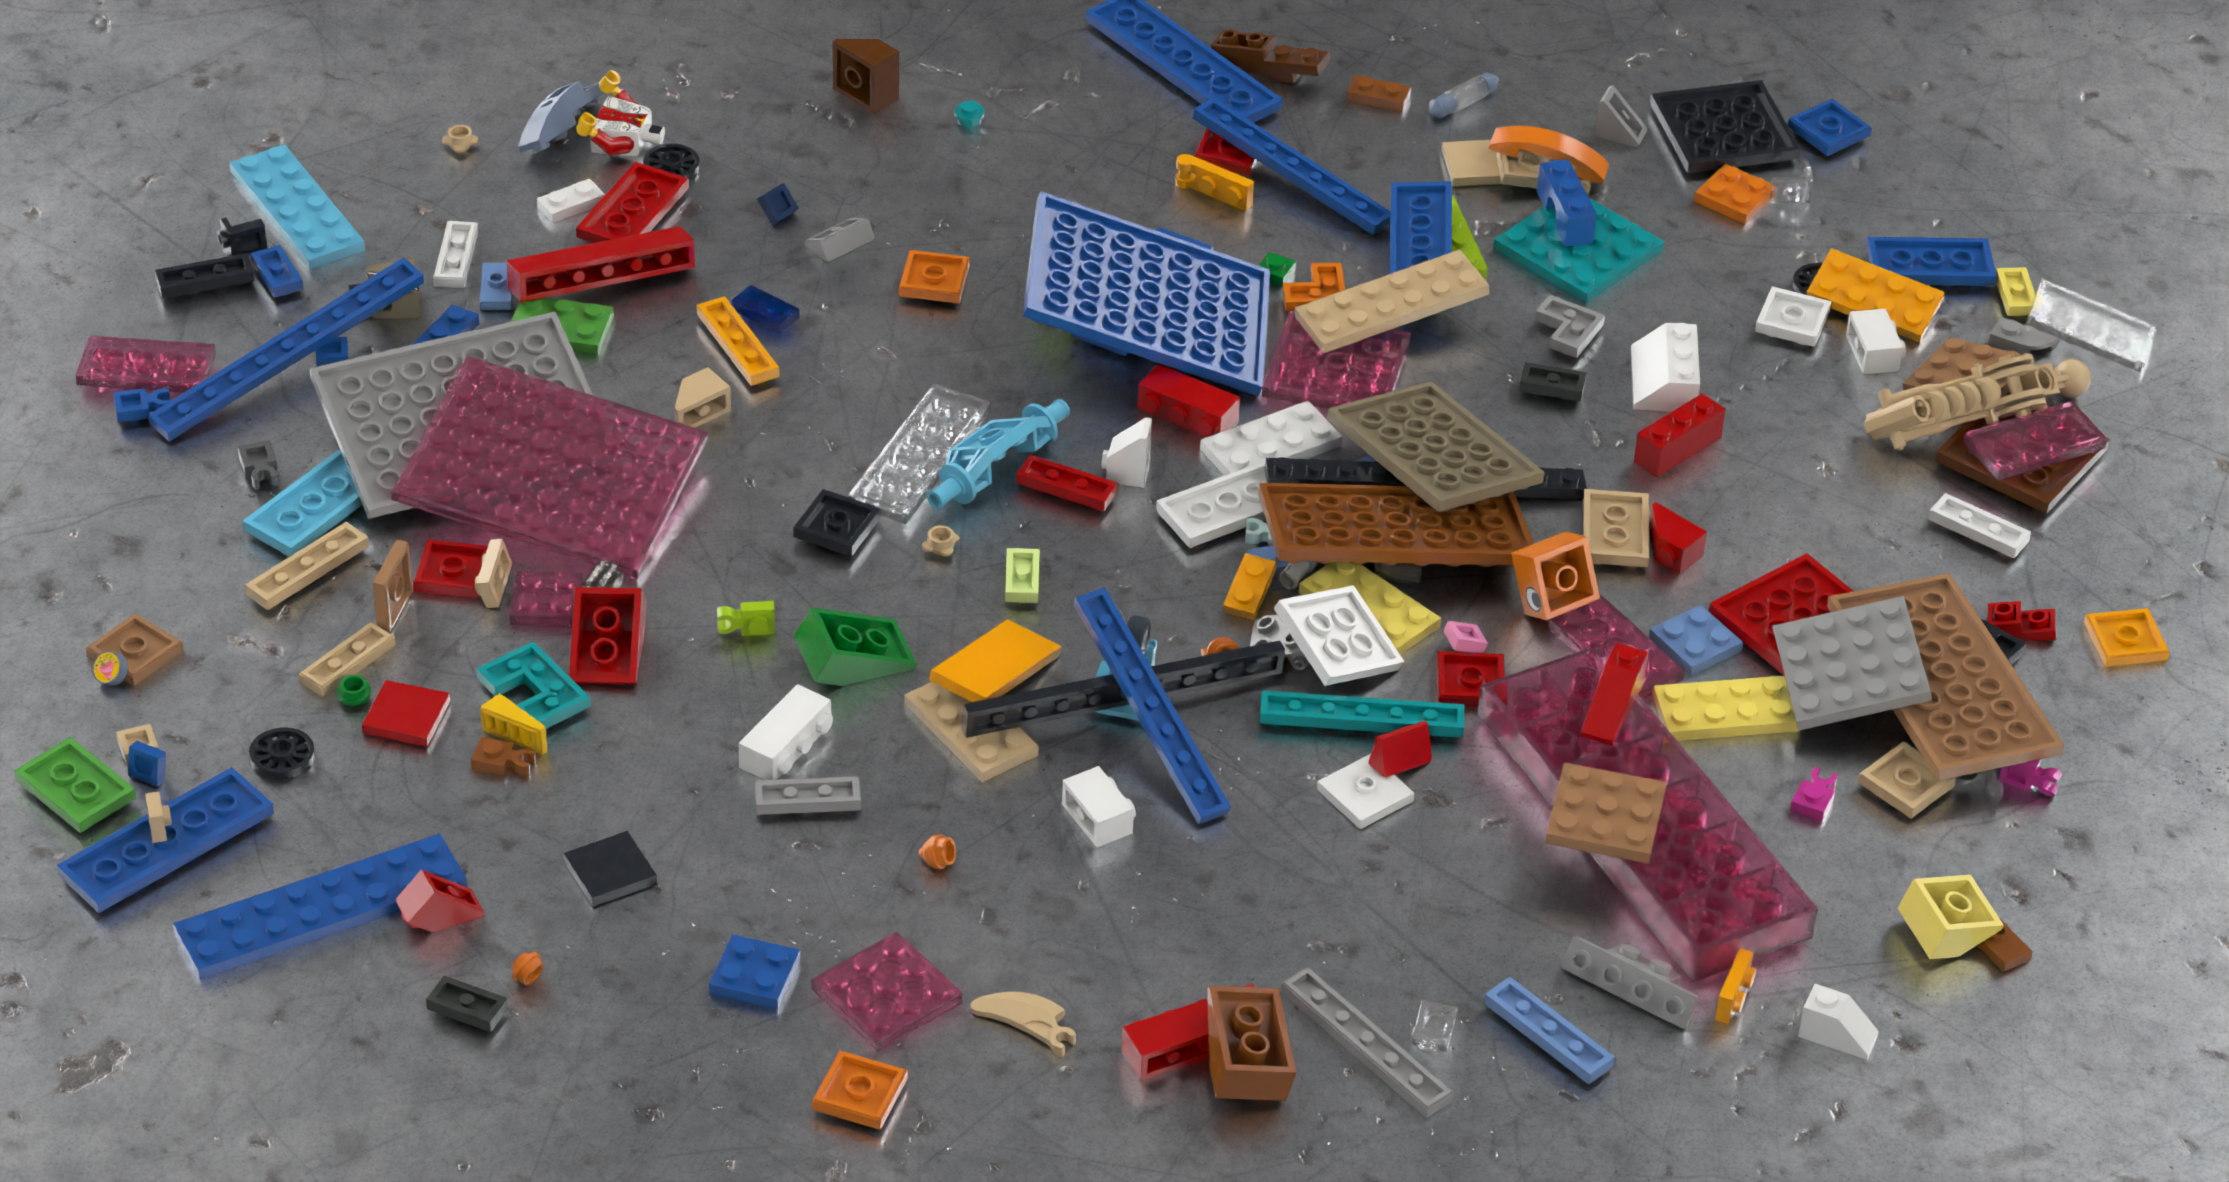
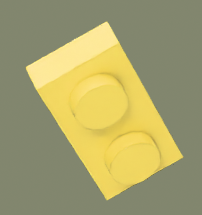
(2015, 290)

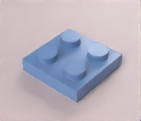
(1696, 640)

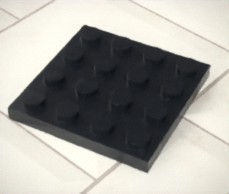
(1725, 126)

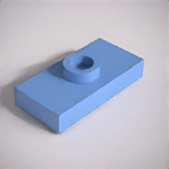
(494, 287)

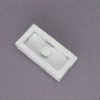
(570, 200)

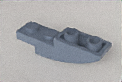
(557, 115)

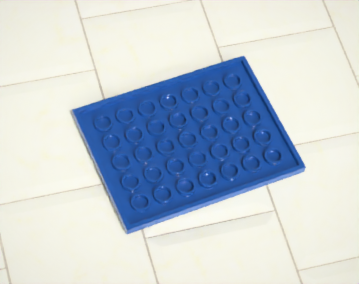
(1148, 293)

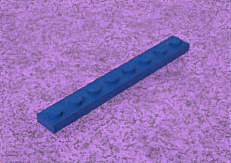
(1293, 166)
(1152, 706)

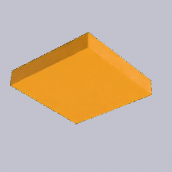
(2126, 637)

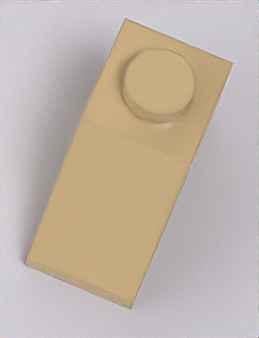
(702, 398)

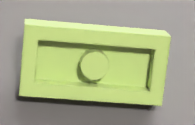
(1022, 575)

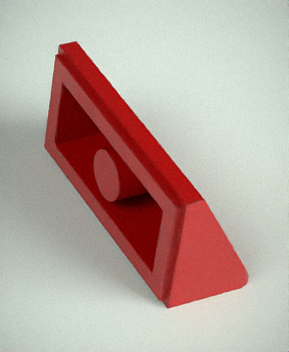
(1401, 750)

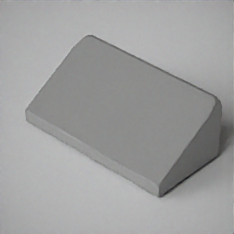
(841, 238)

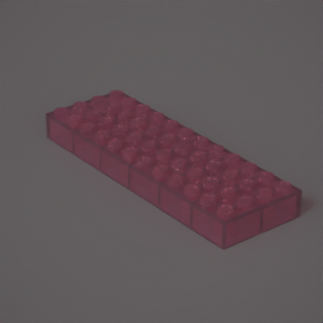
(1708, 872)

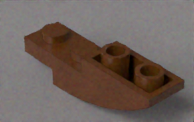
(1261, 56)

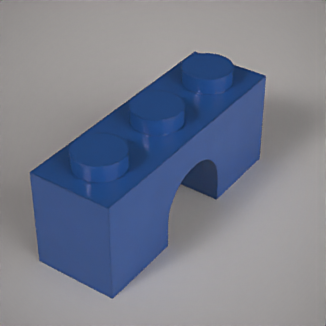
(1562, 190)

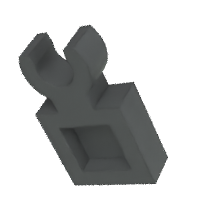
(259, 462)

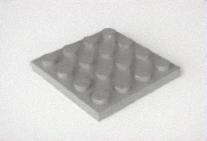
(1851, 663)

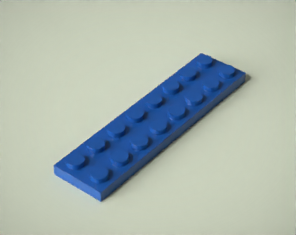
(1182, 57)
(310, 907)

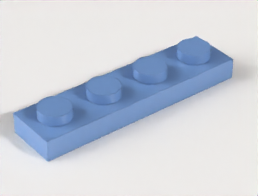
(1549, 1030)

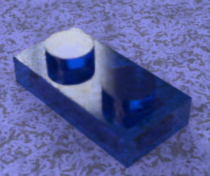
(765, 309)

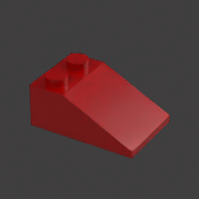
(607, 635)

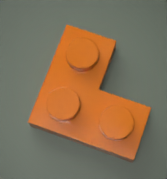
(1325, 281)

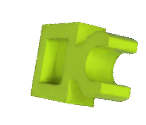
(752, 618)

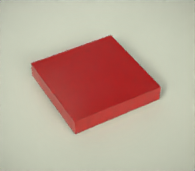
(1224, 154)
(449, 568)
(1464, 673)
(406, 713)

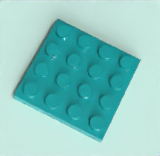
(1583, 268)

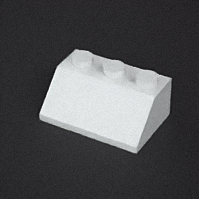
(1665, 368)

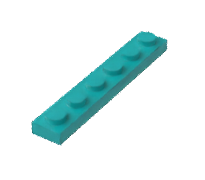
(1359, 713)

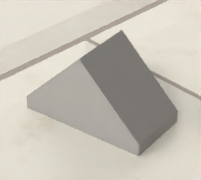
(1618, 121)

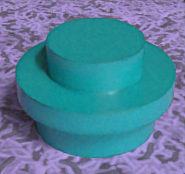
(969, 113)

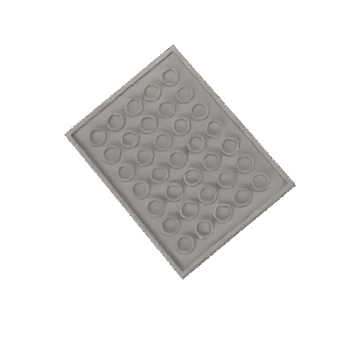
(389, 397)

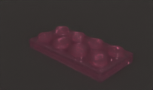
(144, 364)
(2035, 440)
(1604, 626)

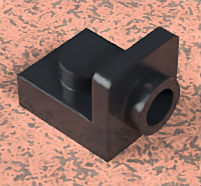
(242, 238)

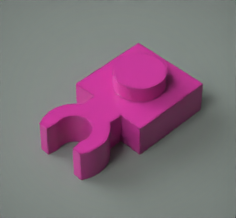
(2029, 775)
(1814, 797)

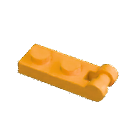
(1214, 181)

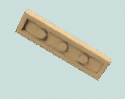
(306, 565)

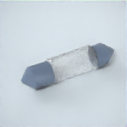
(1463, 95)

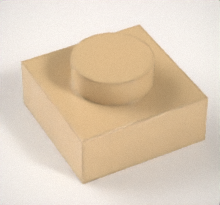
(129, 736)
(158, 816)

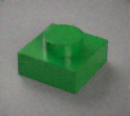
(1280, 268)

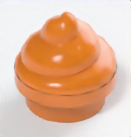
(938, 851)

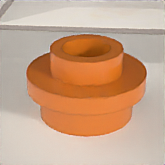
(527, 968)

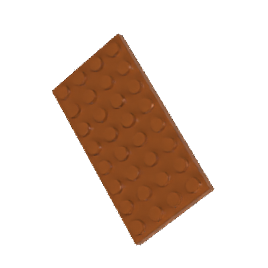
(1389, 526)

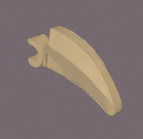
(1028, 1013)

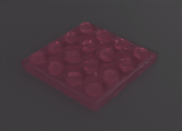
(1337, 377)

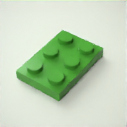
(582, 322)
(75, 784)

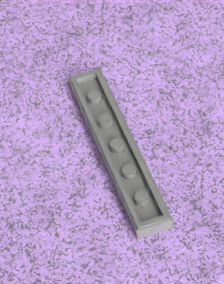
(1367, 1042)

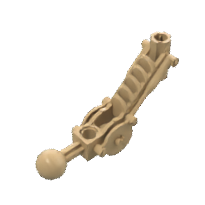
(1937, 407)

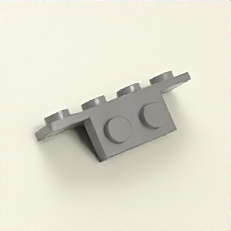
(1632, 978)

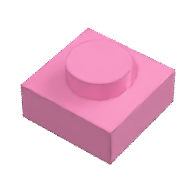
(1465, 637)

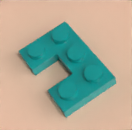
(555, 691)

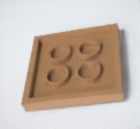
(1954, 362)
(1606, 813)

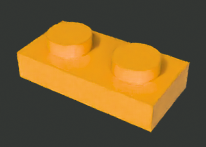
(1249, 586)
(1732, 995)

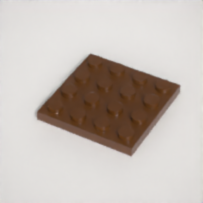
(2036, 488)

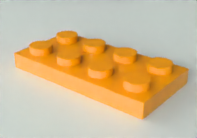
(1864, 286)

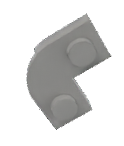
(2020, 338)

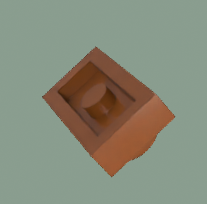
(1378, 93)

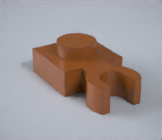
(497, 756)

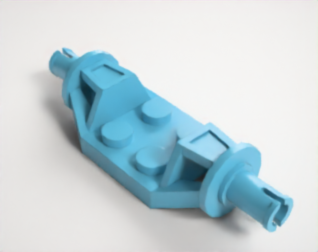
(970, 461)

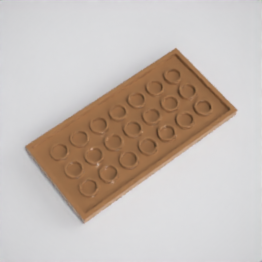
(1979, 704)

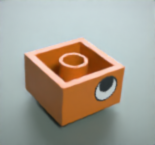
(1555, 575)

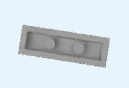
(807, 795)

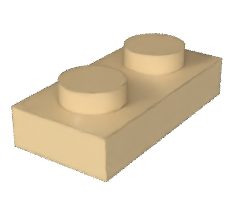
(493, 573)

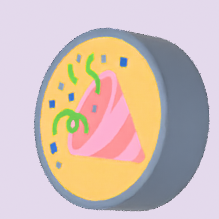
(110, 668)

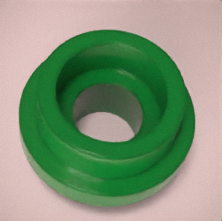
(353, 690)

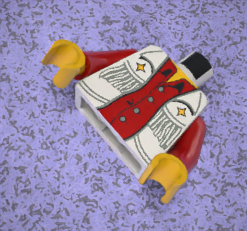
(621, 124)

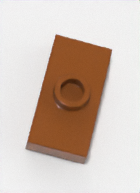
(2006, 949)

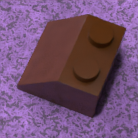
(866, 72)

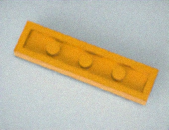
(738, 341)

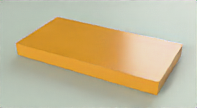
(995, 662)

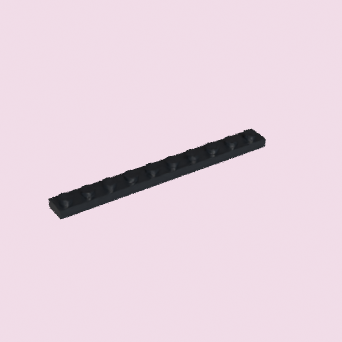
(1556, 484)
(1105, 693)

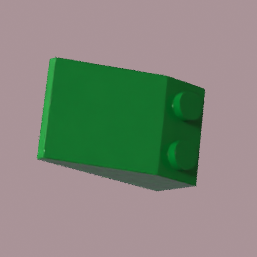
(851, 647)

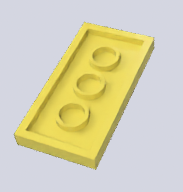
(1398, 614)
(1725, 708)

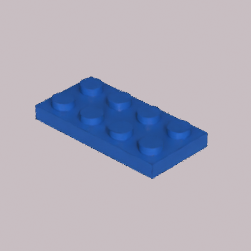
(1935, 259)

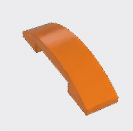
(1551, 145)

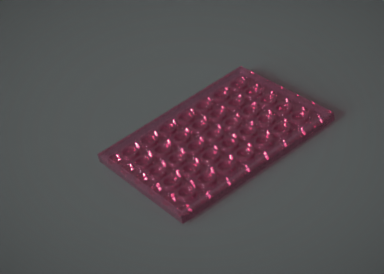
(550, 466)

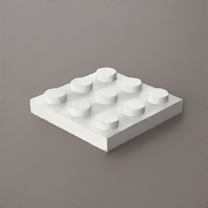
(1339, 635)

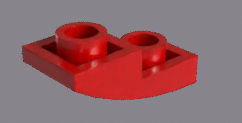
(2026, 624)

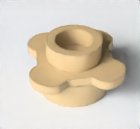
(460, 138)
(940, 540)

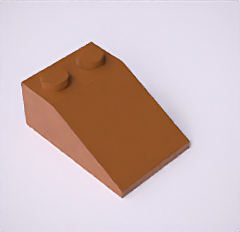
(1249, 1044)

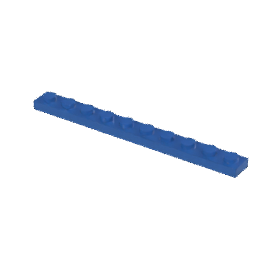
(285, 349)

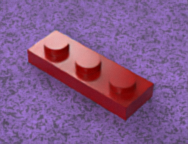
(1067, 482)

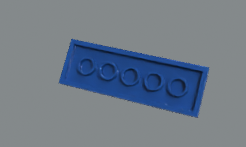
(1419, 223)
(132, 861)

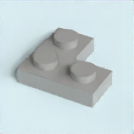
(1574, 324)

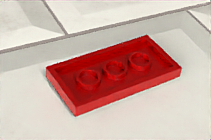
(633, 204)

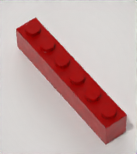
(600, 264)

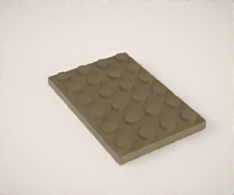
(1435, 446)

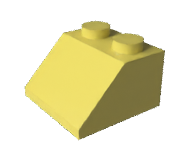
(1948, 915)

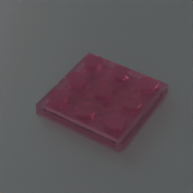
(887, 991)

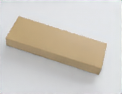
(346, 659)

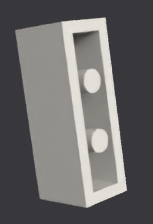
(785, 733)

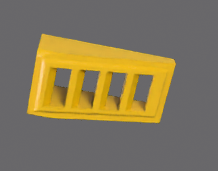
(513, 724)

